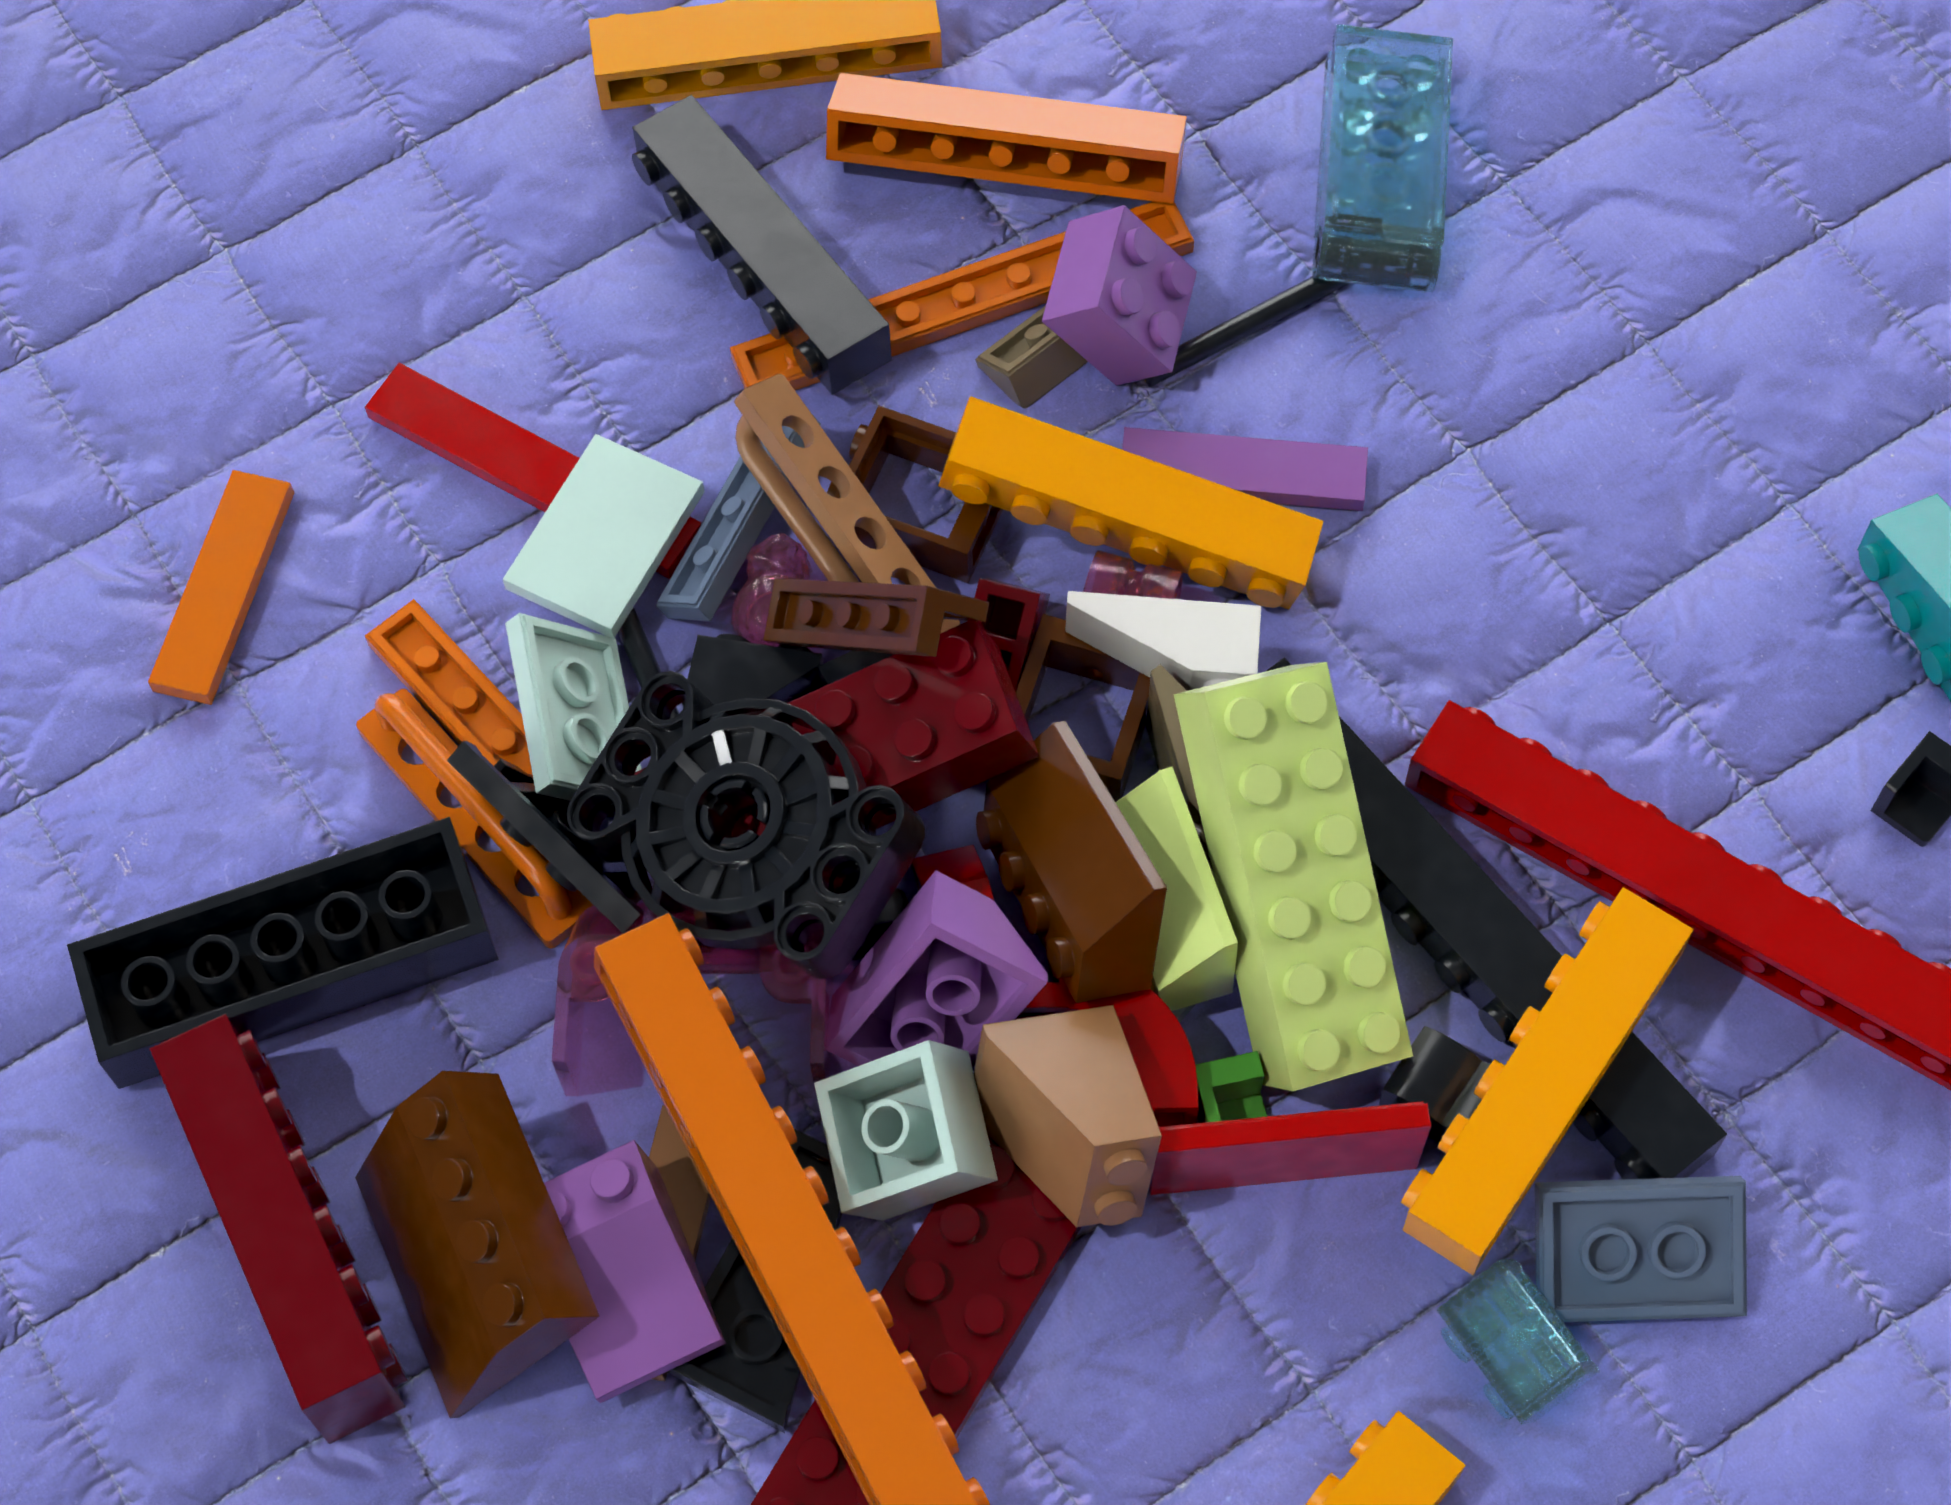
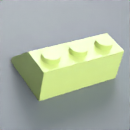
(1195, 936)

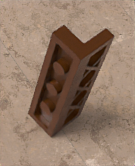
(865, 615)

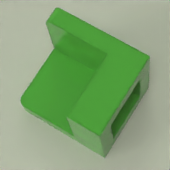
(1230, 1088)

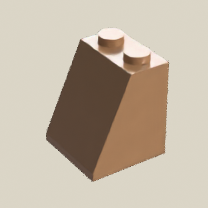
(1071, 1111)

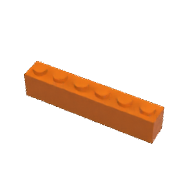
(1005, 137)

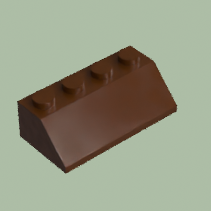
(1075, 869)

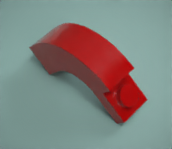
(1155, 1042)

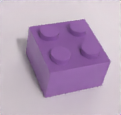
(1119, 296)

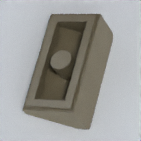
(1029, 361)

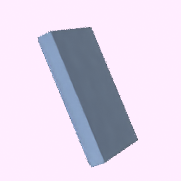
(1642, 1248)

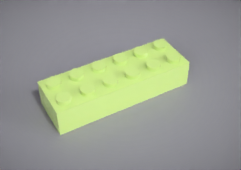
(1294, 875)

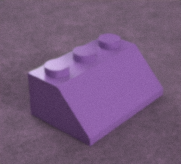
(934, 977)

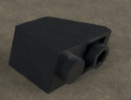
(736, 669)

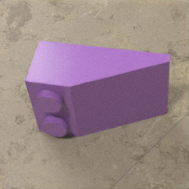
(635, 1270)

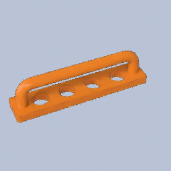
(403, 721)

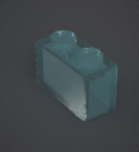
(1515, 1342)

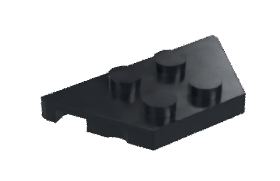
(544, 824)

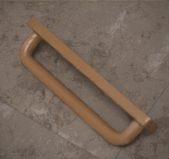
(776, 404)

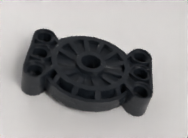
(701, 780)

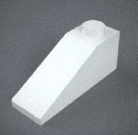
(1191, 639)

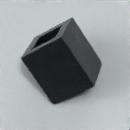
(1919, 792)

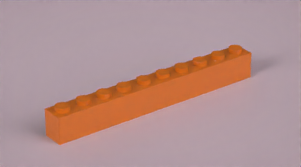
(779, 1220)

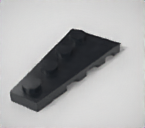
(755, 1364)

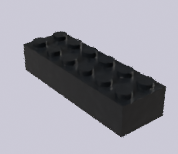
(285, 948)

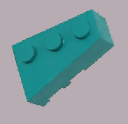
(1912, 564)

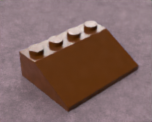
(472, 1237)

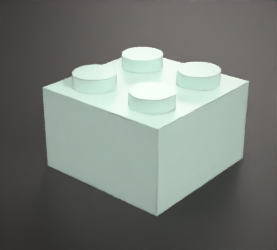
(905, 1131)

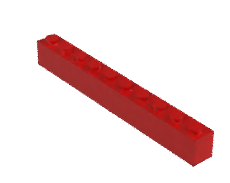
(1736, 909)

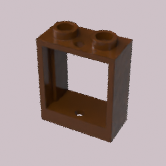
(928, 446)
(1066, 653)

